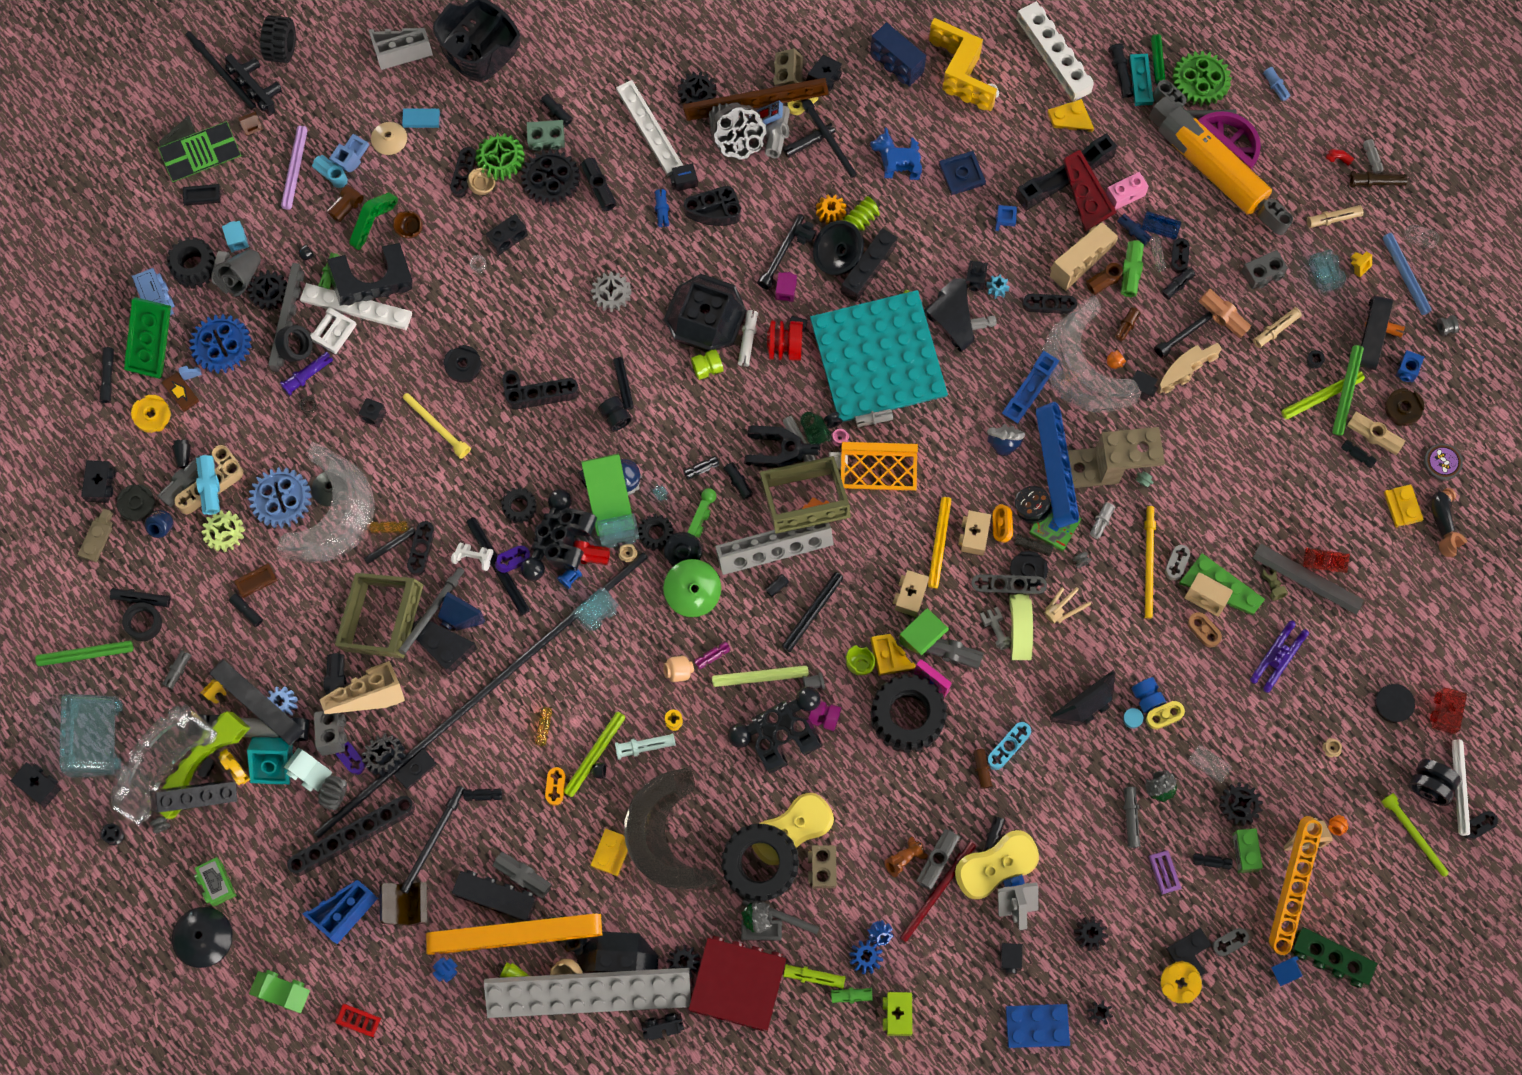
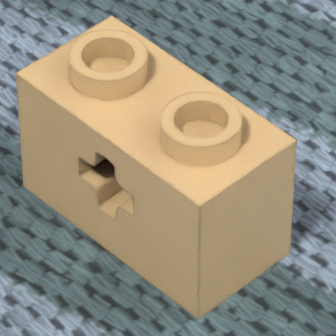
(971, 543)
(911, 604)

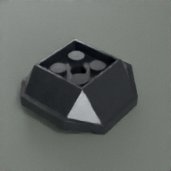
(709, 330)

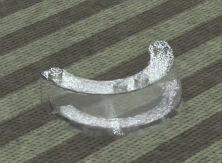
(1073, 376)
(346, 520)
(154, 759)

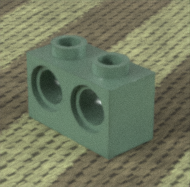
(545, 130)

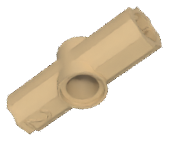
(1366, 427)

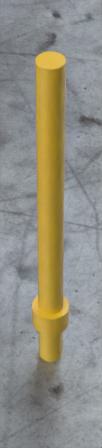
(1149, 526)

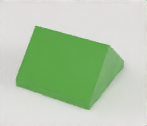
(922, 632)

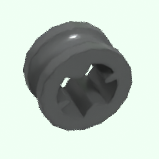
(1081, 559)
(159, 824)

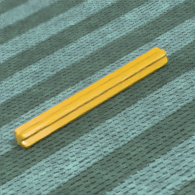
(939, 543)

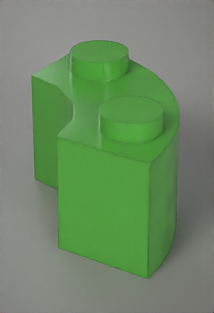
(280, 992)

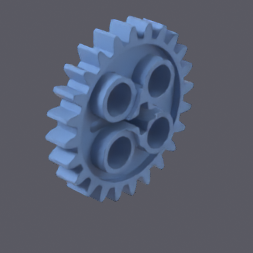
(263, 503)

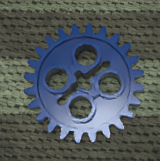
(204, 350)

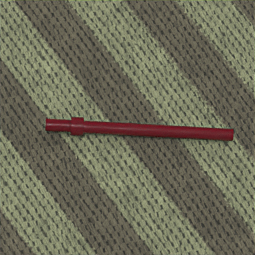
(936, 894)

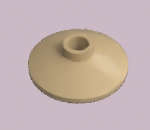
(391, 144)

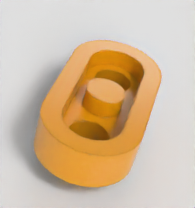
(1002, 524)

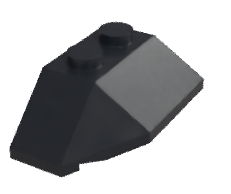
(1088, 703)
(617, 953)

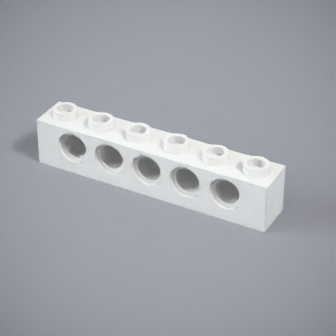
(1074, 88)

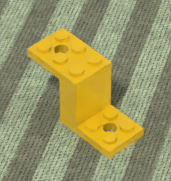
(967, 53)

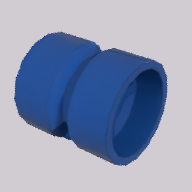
(1148, 695)

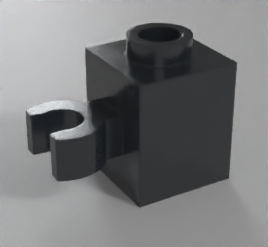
(976, 275)

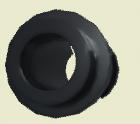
(777, 585)

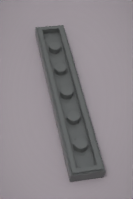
(1308, 579)

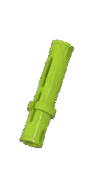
(805, 974)

